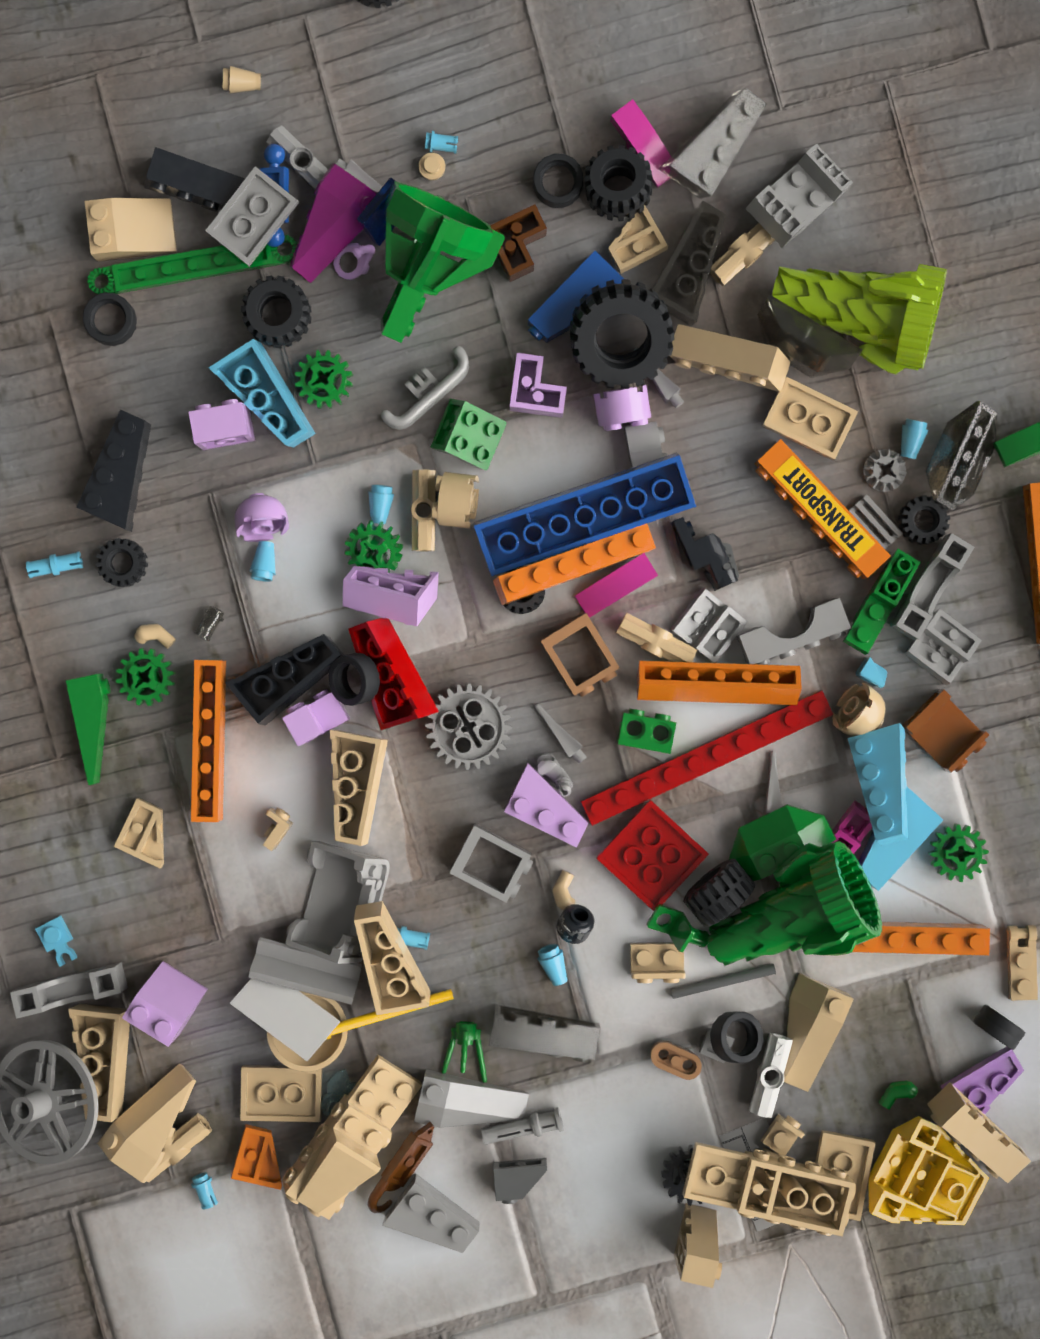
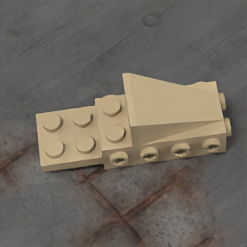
(349, 1140)
(771, 1187)

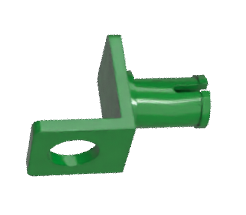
(678, 928)

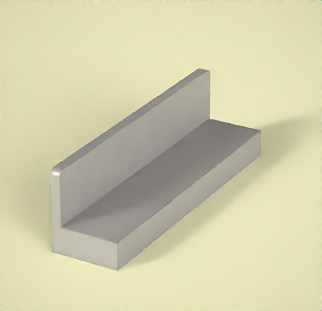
(304, 972)

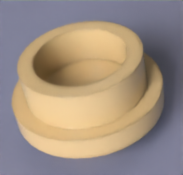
(432, 166)

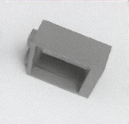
(466, 851)

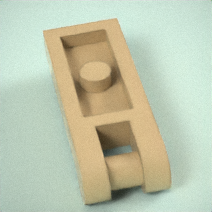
(1022, 963)

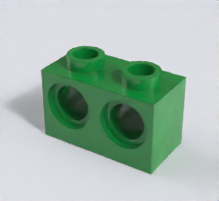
(645, 737)

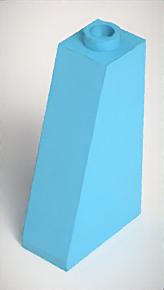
(883, 861)

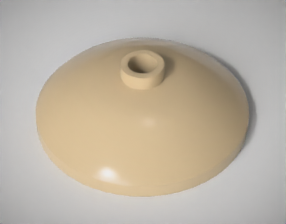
(325, 1054)

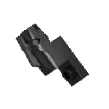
(708, 553)

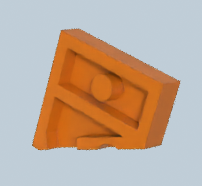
(257, 1159)

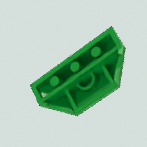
(775, 837)

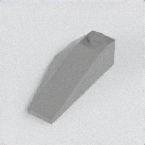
(462, 1101)

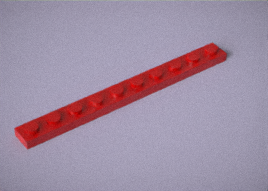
(706, 757)

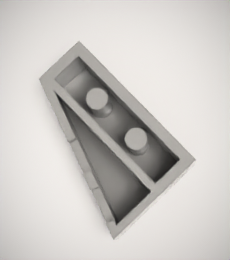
(431, 1217)

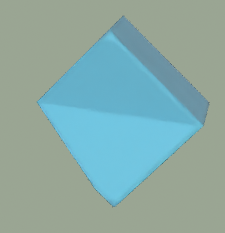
(872, 673)

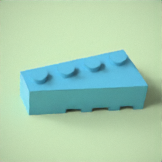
(262, 389)
(881, 773)

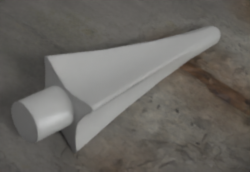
(360, 174)
(667, 389)
(568, 743)
(773, 796)

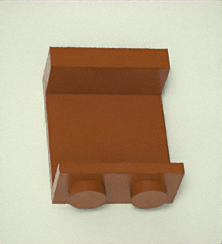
(945, 732)

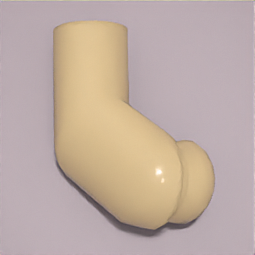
(154, 632)
(560, 890)

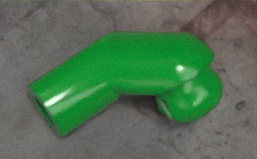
(897, 1090)

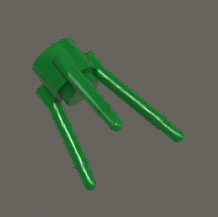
(465, 1033)

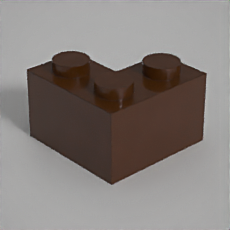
(519, 231)

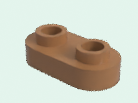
(674, 1060)

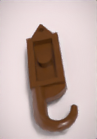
(402, 1166)

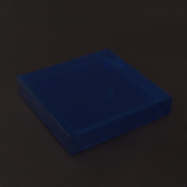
(374, 215)

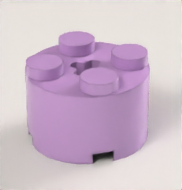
(622, 407)

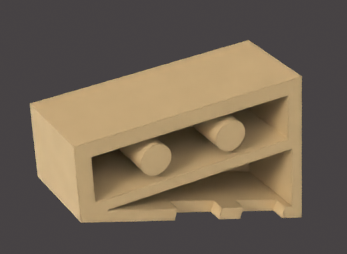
(698, 1247)

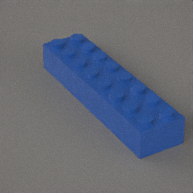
(584, 514)

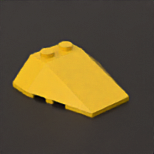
(924, 1177)

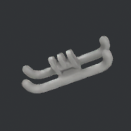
(428, 392)

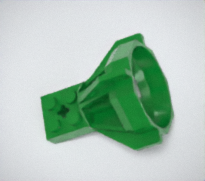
(418, 263)

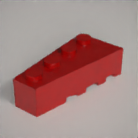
(401, 689)

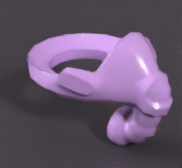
(363, 255)

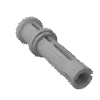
(534, 1125)

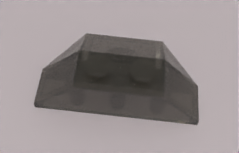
(803, 341)
(962, 455)

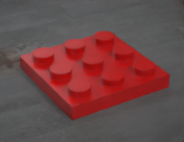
(652, 855)

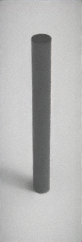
(723, 981)

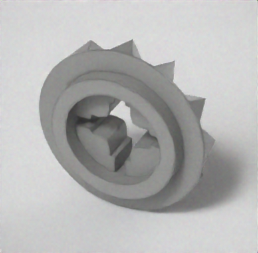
(887, 482)

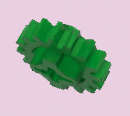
(333, 372)
(375, 538)
(136, 670)
(958, 863)

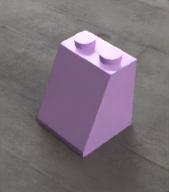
(165, 1004)

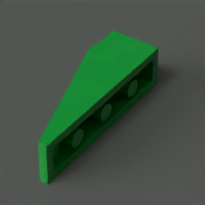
(89, 708)

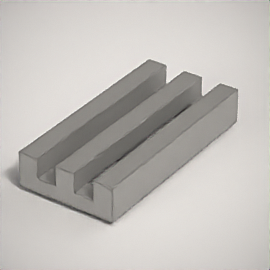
(881, 515)

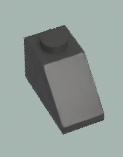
(517, 1178)

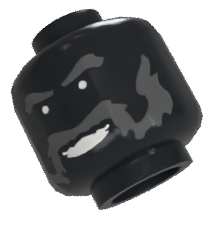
(575, 924)

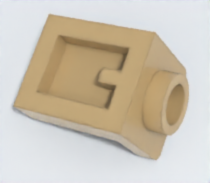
(276, 832)
(782, 1134)

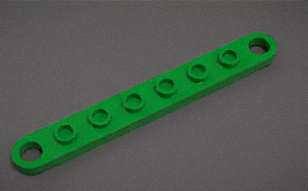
(182, 268)

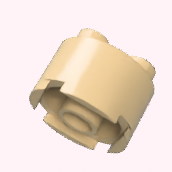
(456, 500)

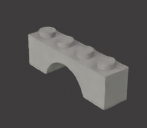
(932, 582)
(824, 621)
(67, 989)

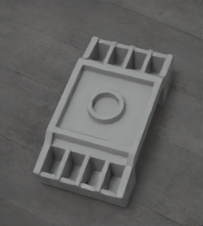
(799, 196)

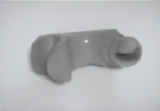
(550, 767)

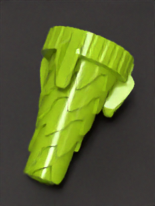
(885, 311)

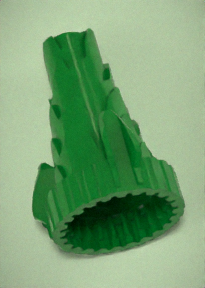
(818, 908)

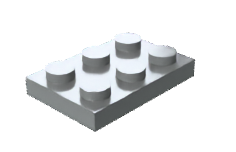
(252, 216)

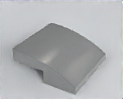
(708, 625)
(943, 647)

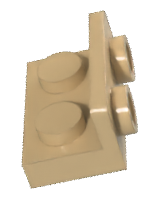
(656, 961)

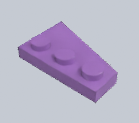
(988, 1078)

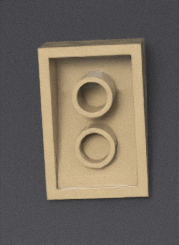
(130, 227)

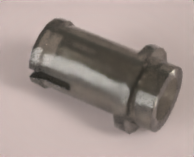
(209, 623)

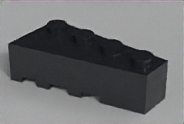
(190, 180)
(118, 472)
(284, 679)

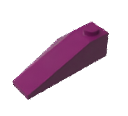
(331, 221)

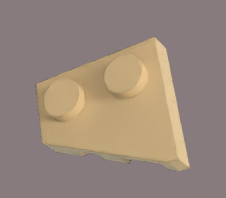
(637, 242)
(143, 833)

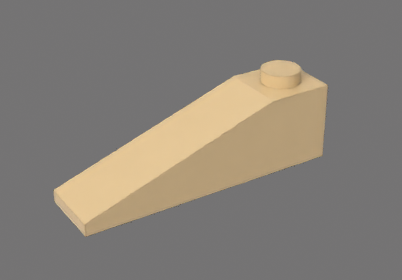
(813, 1024)
(142, 1130)

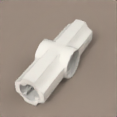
(766, 1091)

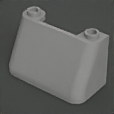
(339, 885)

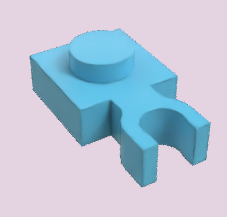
(55, 936)

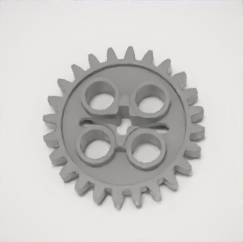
(490, 714)

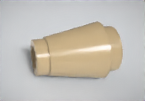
(240, 80)

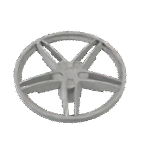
(42, 1103)

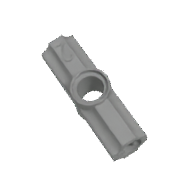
(293, 152)

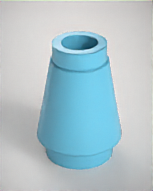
(912, 438)
(380, 502)
(263, 562)
(553, 963)

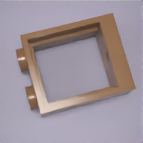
(604, 675)

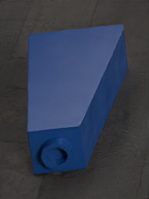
(556, 313)

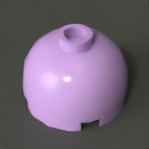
(260, 517)

